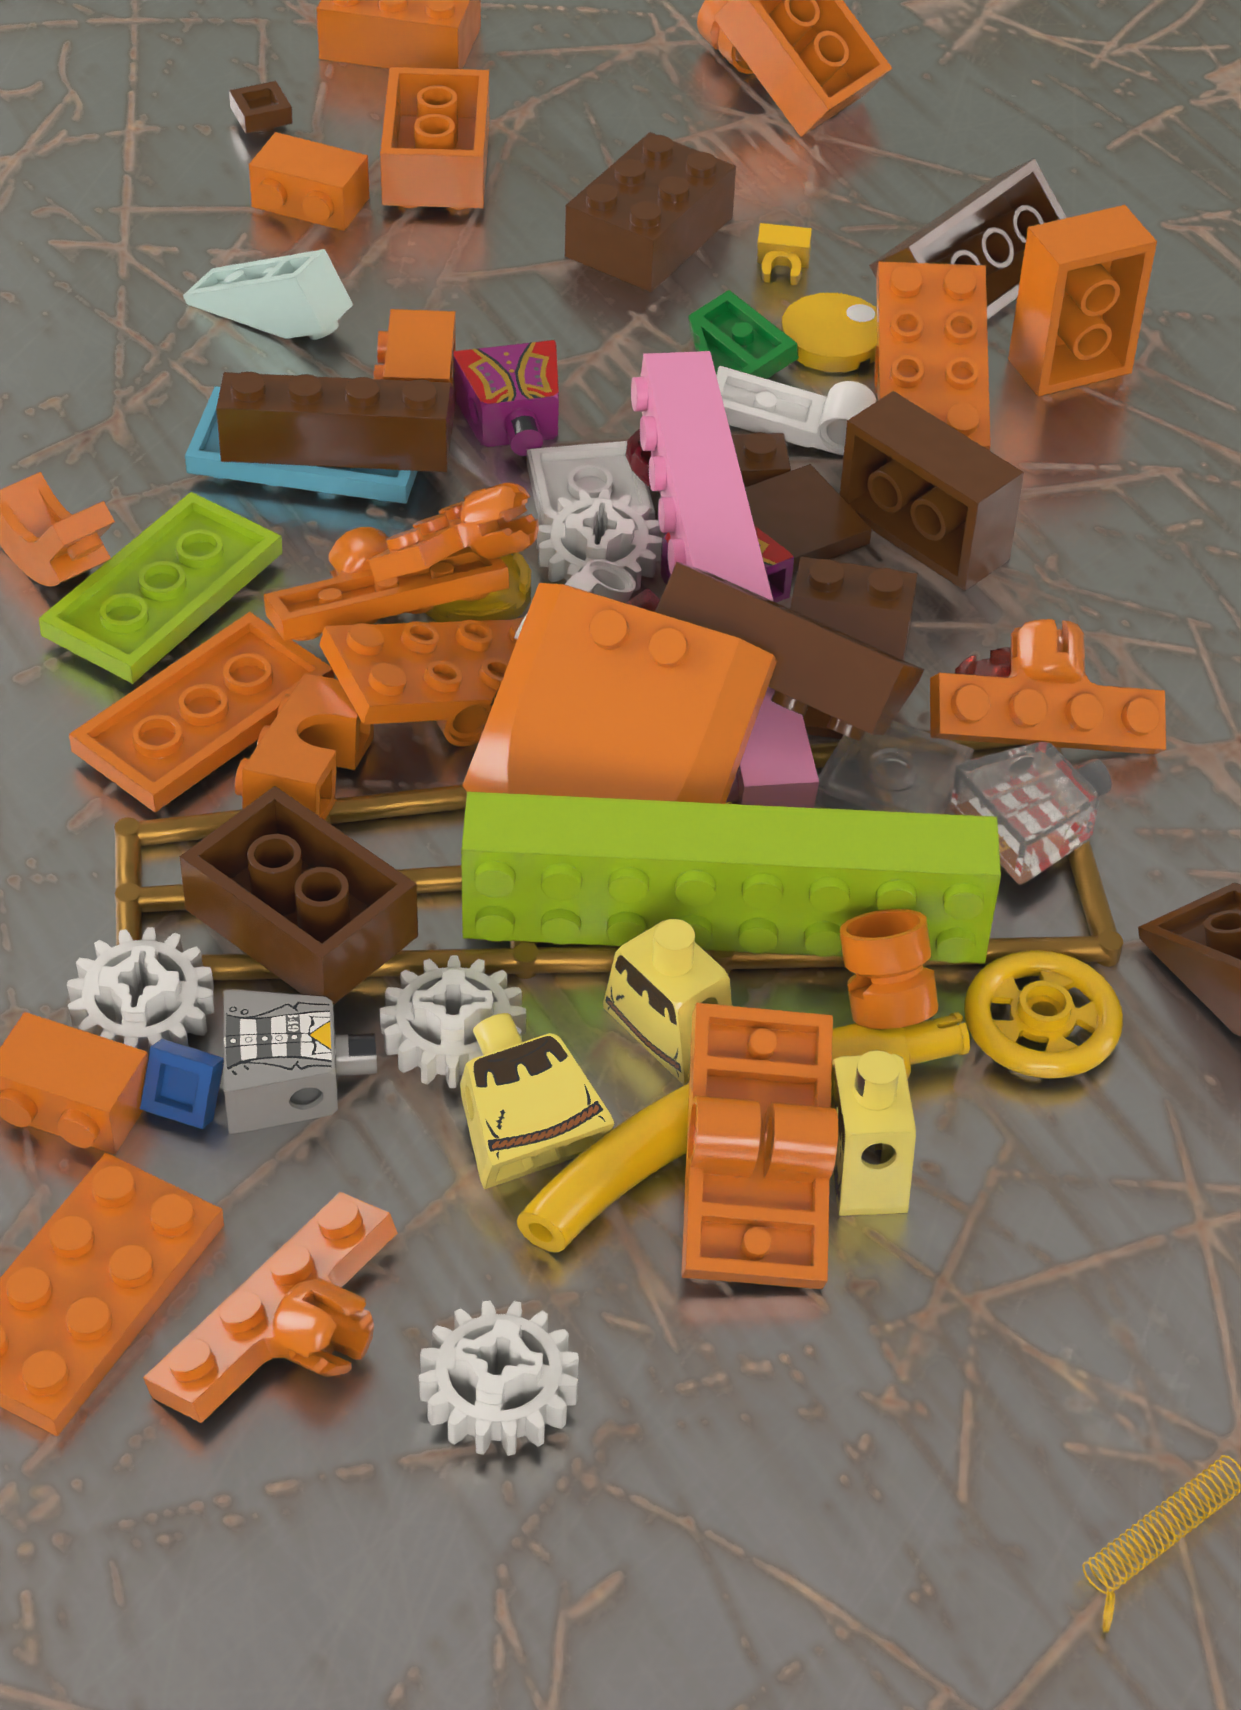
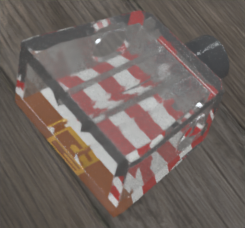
(1038, 800)

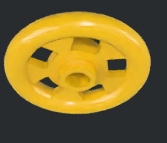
(1043, 1014)

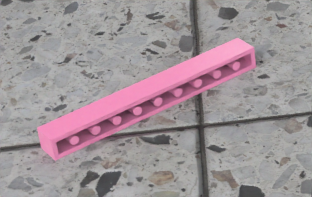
(714, 531)

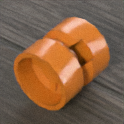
(888, 959)

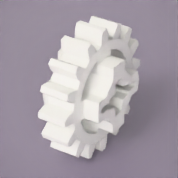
(573, 533)
(144, 988)
(436, 1012)
(498, 1377)

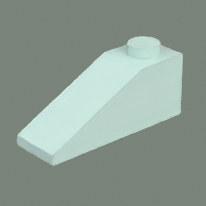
(276, 295)

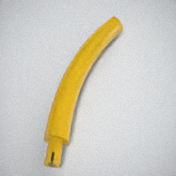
(660, 1134)

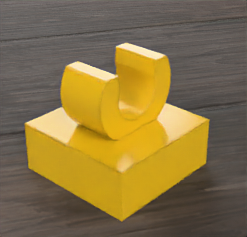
(783, 247)

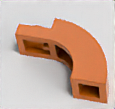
(47, 538)

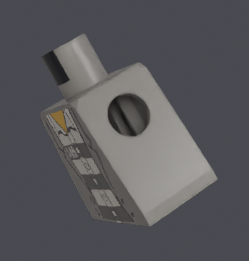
(286, 1058)

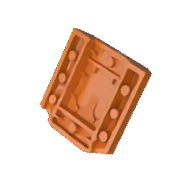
(619, 705)

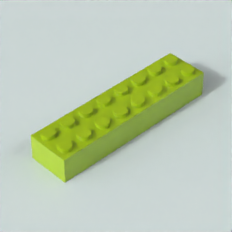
(731, 871)

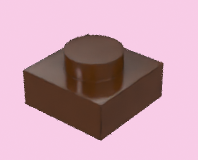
(261, 107)
(761, 456)

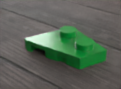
(740, 337)

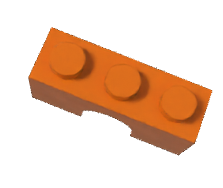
(305, 745)

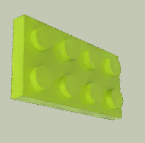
(160, 587)

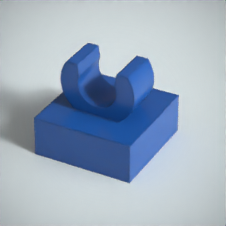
(182, 1083)

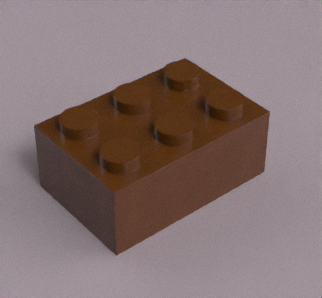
(649, 211)
(930, 490)
(300, 896)

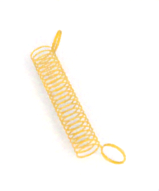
(1110, 1596)

